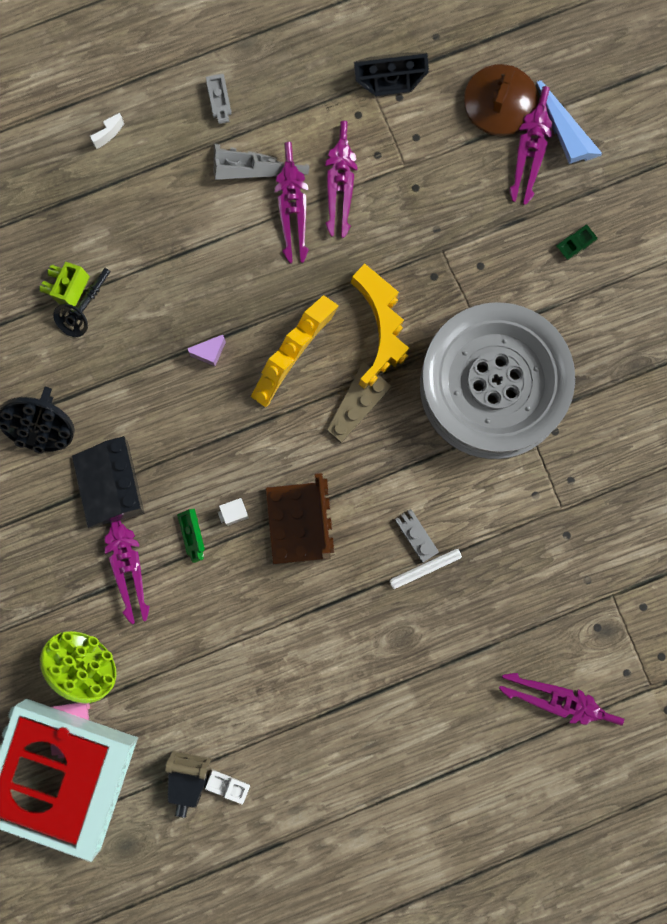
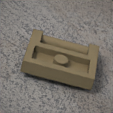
(188, 764)

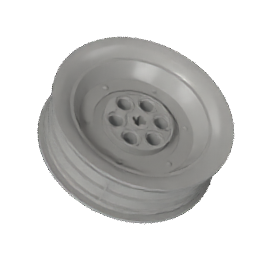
(526, 346)

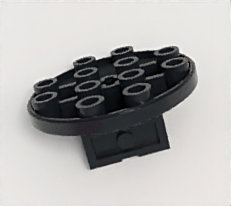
(36, 423)

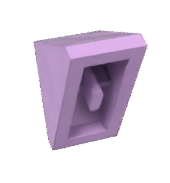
(209, 350)

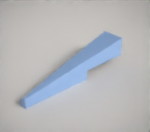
(571, 136)

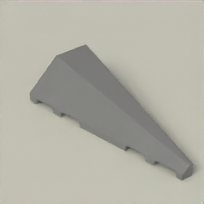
(234, 164)

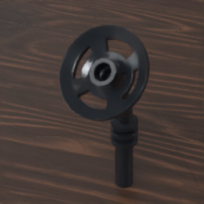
(76, 314)

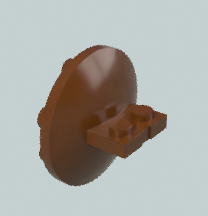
(500, 99)

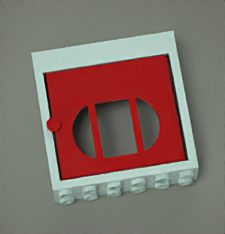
(63, 822)

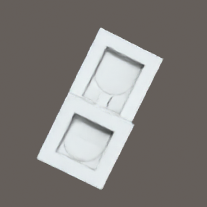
(112, 126)
(227, 786)

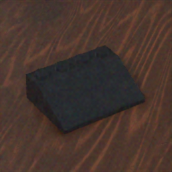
(108, 482)

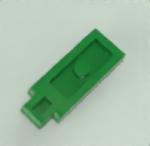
(191, 535)

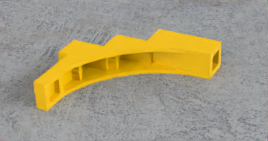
(382, 299)
(292, 347)

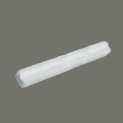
(425, 568)

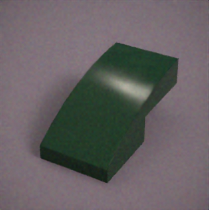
(577, 242)

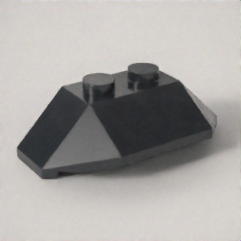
(391, 72)

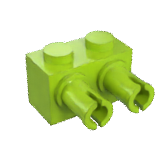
(69, 283)

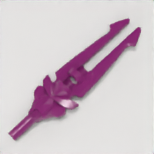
(536, 124)
(341, 158)
(291, 182)
(120, 542)
(581, 707)

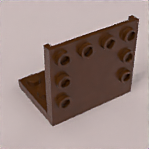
(300, 522)

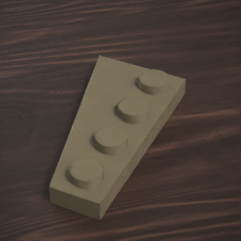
(357, 404)

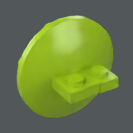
(78, 667)

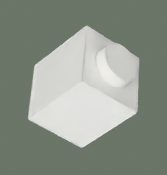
(233, 512)

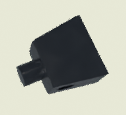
(184, 791)

